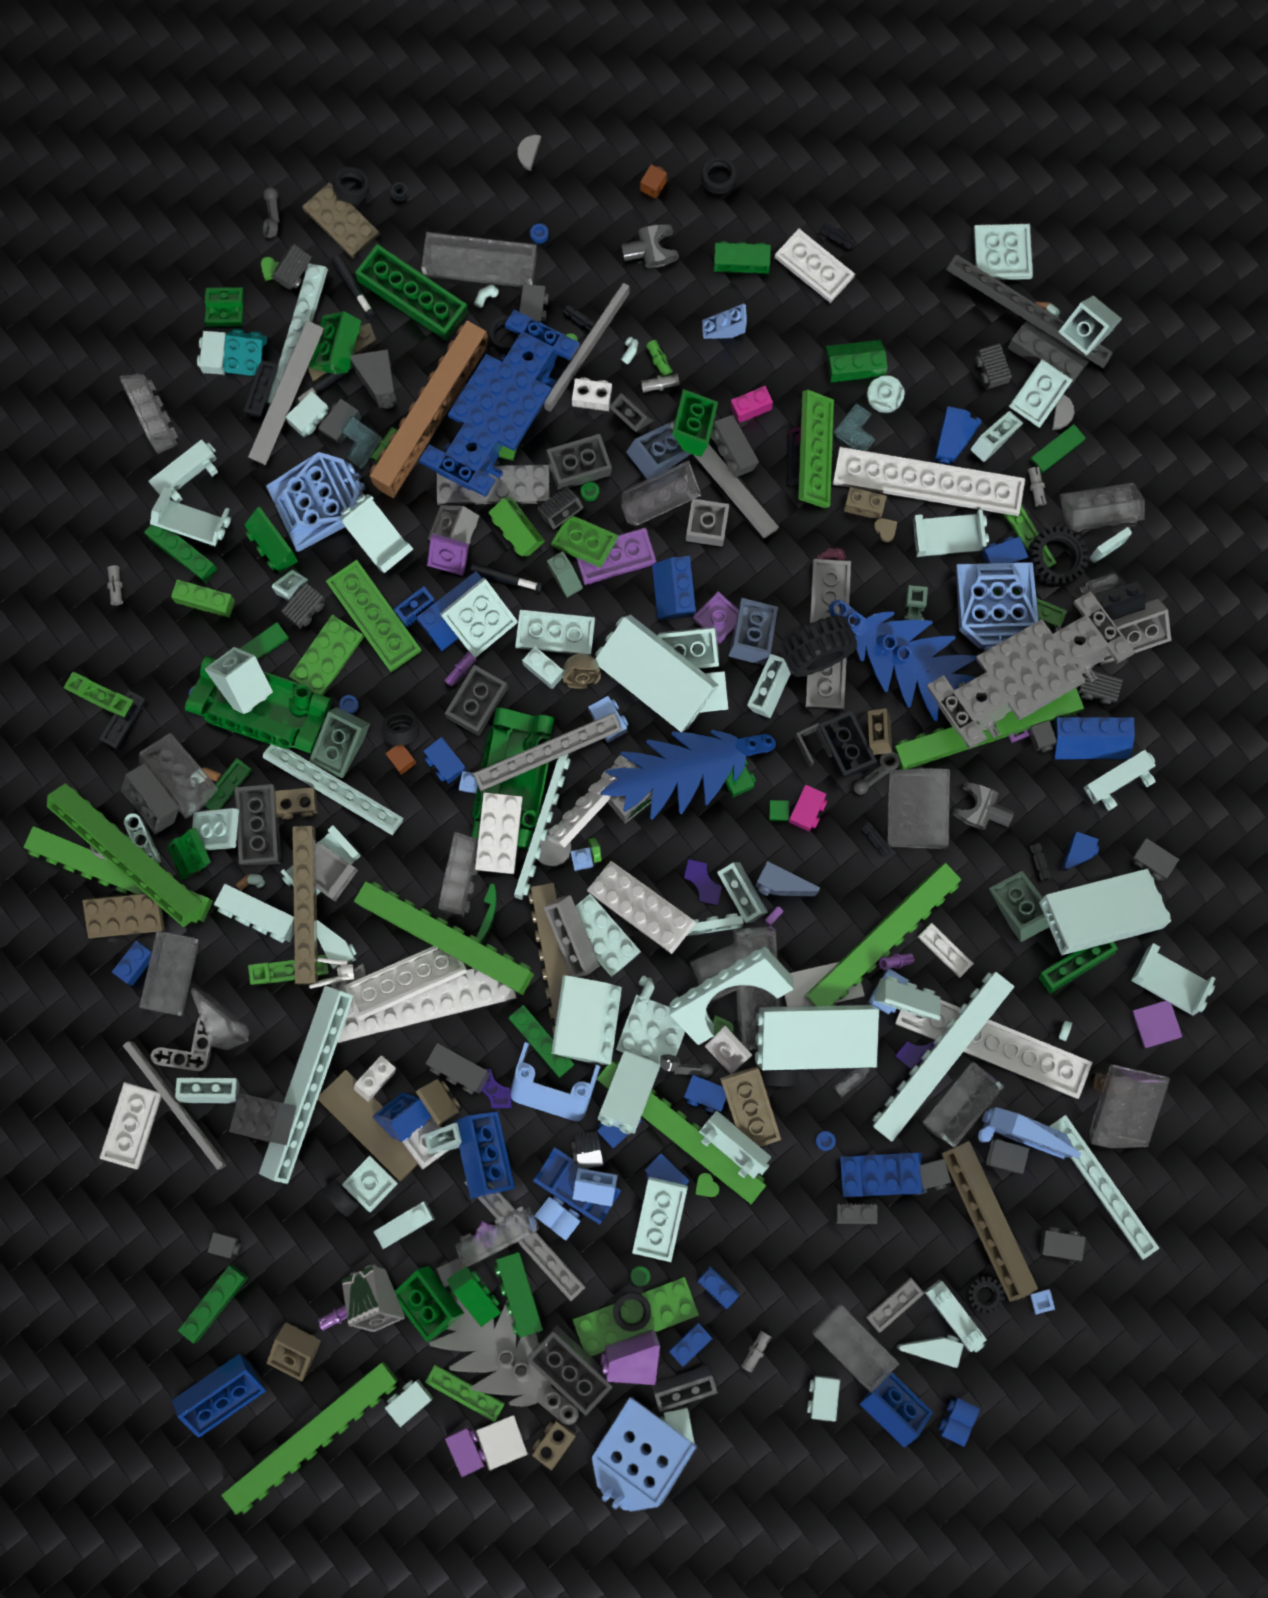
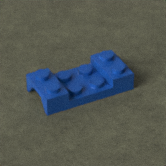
(881, 1175)
(559, 1178)

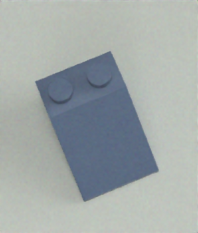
(656, 451)
(753, 632)
(783, 883)

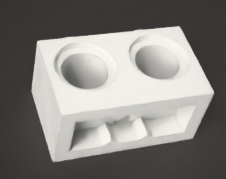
(590, 399)
(374, 1078)

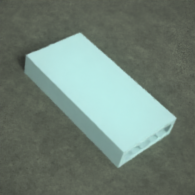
(655, 672)
(1104, 911)
(817, 1037)

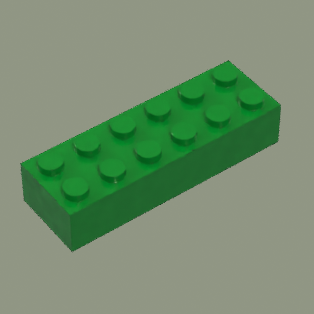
(411, 292)

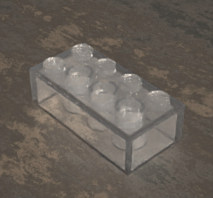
(169, 973)
(855, 1348)

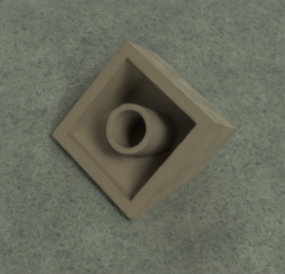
(438, 1101)
(293, 1351)

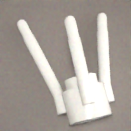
(344, 972)

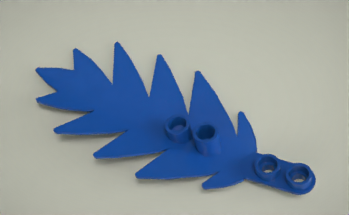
(890, 647)
(684, 767)

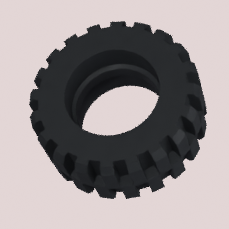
(818, 645)

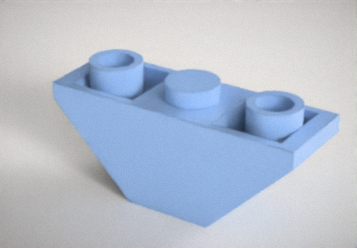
(726, 324)

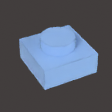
(468, 783)
(582, 859)
(1042, 1301)

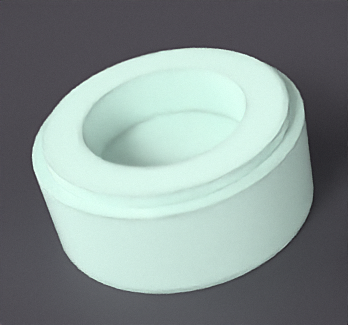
(1065, 1030)

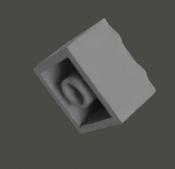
(707, 522)

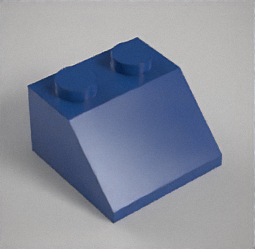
(402, 1116)

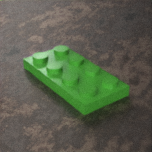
(326, 655)

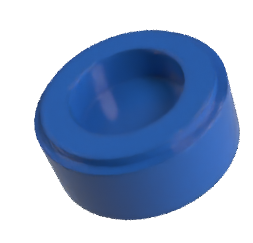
(539, 233)
(349, 704)
(825, 1141)

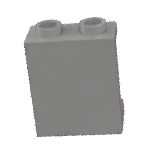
(332, 872)

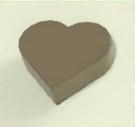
(886, 529)

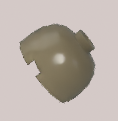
(580, 671)

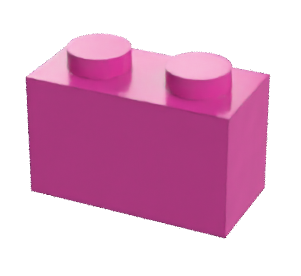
(751, 404)
(807, 808)

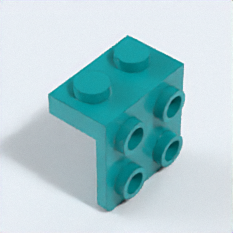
(243, 352)

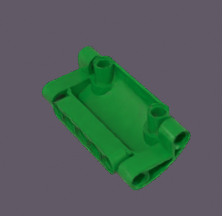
(285, 719)
(509, 736)

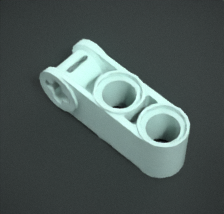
(141, 830)

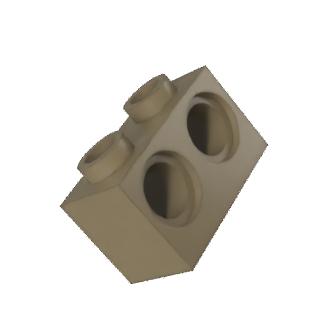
(865, 503)
(296, 797)
(557, 1446)

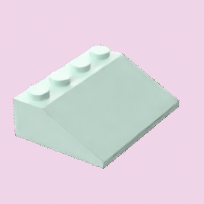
(586, 1020)

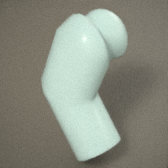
(489, 290)
(631, 351)
(648, 989)

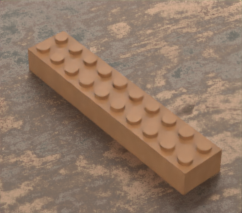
(429, 409)

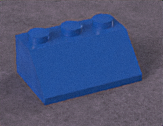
(674, 588)
(897, 1409)

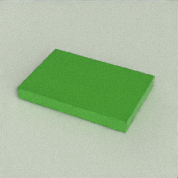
(585, 541)

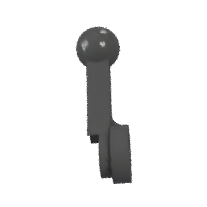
(270, 225)
(861, 786)
(672, 1063)

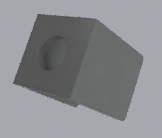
(802, 746)
(1007, 1156)

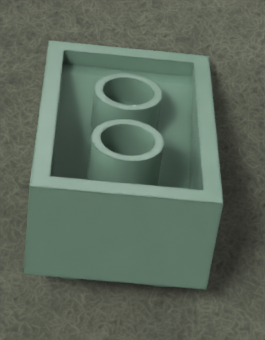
(339, 741)
(1020, 905)

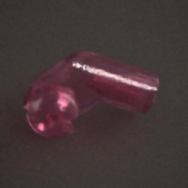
(832, 552)

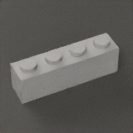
(571, 936)

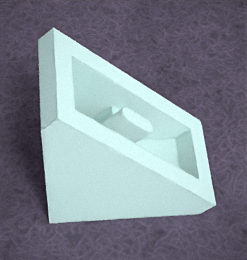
(289, 585)
(443, 1139)

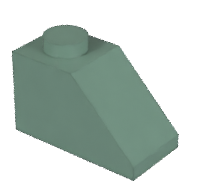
(564, 574)

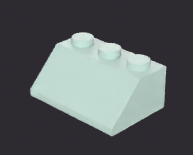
(696, 645)
(908, 998)

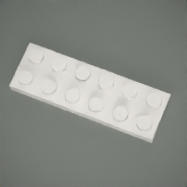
(585, 807)
(641, 907)
(403, 981)

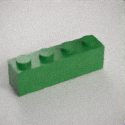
(182, 552)
(1075, 965)
(540, 1041)
(519, 1295)
(213, 1304)

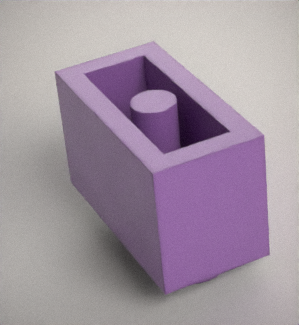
(465, 1451)

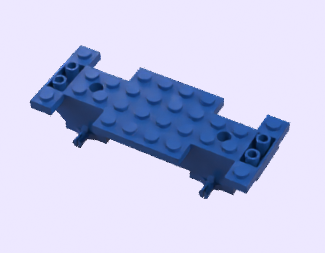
(500, 404)

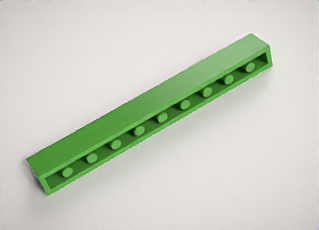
(948, 742)
(124, 854)
(82, 859)
(884, 936)
(445, 938)
(689, 1139)
(309, 1438)

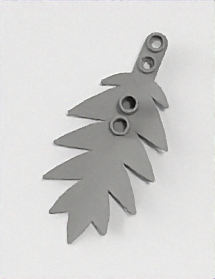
(497, 1352)

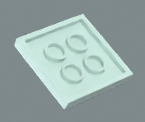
(1004, 251)
(478, 617)
(650, 1031)

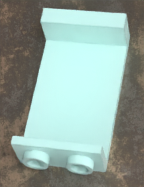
(188, 520)
(374, 533)
(950, 534)
(336, 843)
(1172, 981)
(628, 1092)

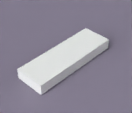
(945, 950)

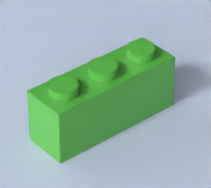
(516, 527)
(203, 598)

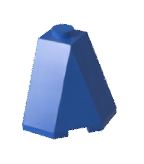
(955, 434)

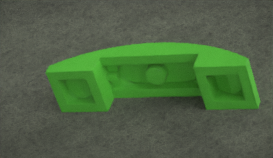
(98, 694)
(279, 971)

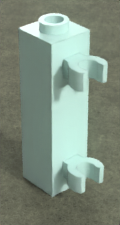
(185, 468)
(1120, 776)
(735, 1145)
(955, 1316)

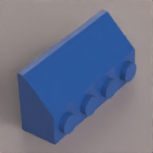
(433, 622)
(1093, 738)
(484, 1155)
(218, 1396)

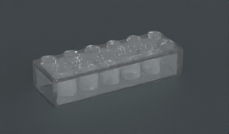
(479, 260)
(752, 997)

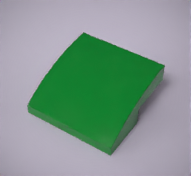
(224, 307)
(188, 854)

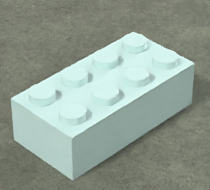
(253, 911)

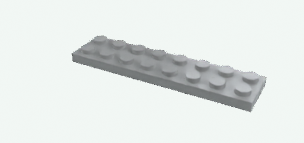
(829, 583)

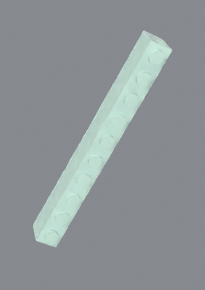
(942, 1056)
(308, 1080)

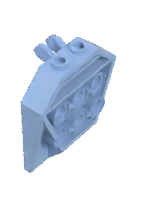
(343, 492)
(1003, 576)
(1027, 1132)
(617, 1478)

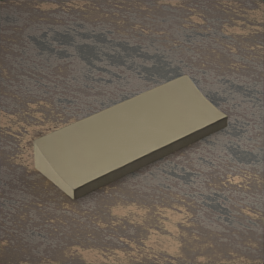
(357, 1117)

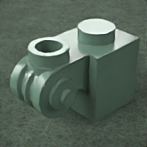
(915, 602)

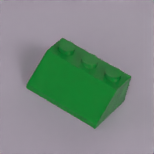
(336, 343)
(856, 361)
(694, 422)
(269, 542)
(428, 1303)

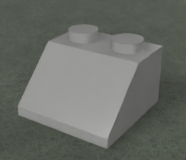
(454, 523)

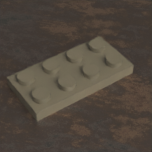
(340, 221)
(122, 915)
(751, 1106)

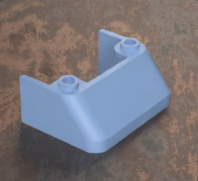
(550, 1100)

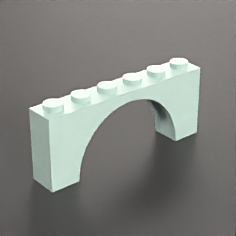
(757, 970)

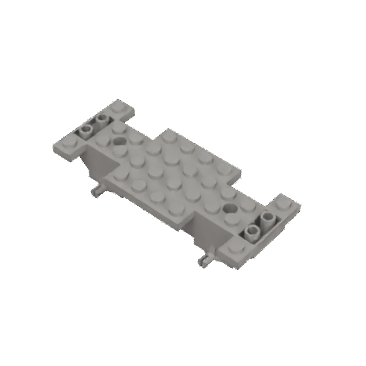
(1030, 671)

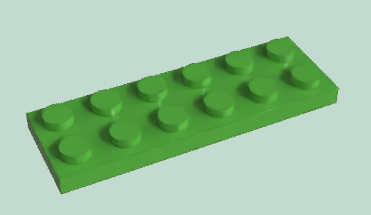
(816, 449)
(373, 616)
(668, 1304)

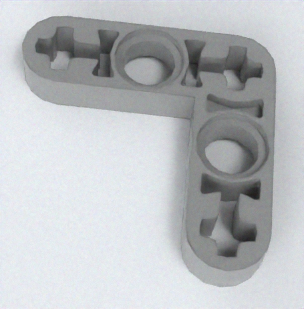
(196, 1052)

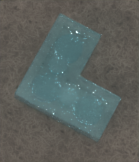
(851, 431)
(364, 440)

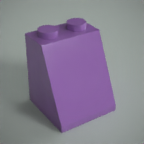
(632, 1360)

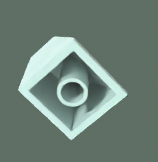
(1089, 324)
(240, 679)

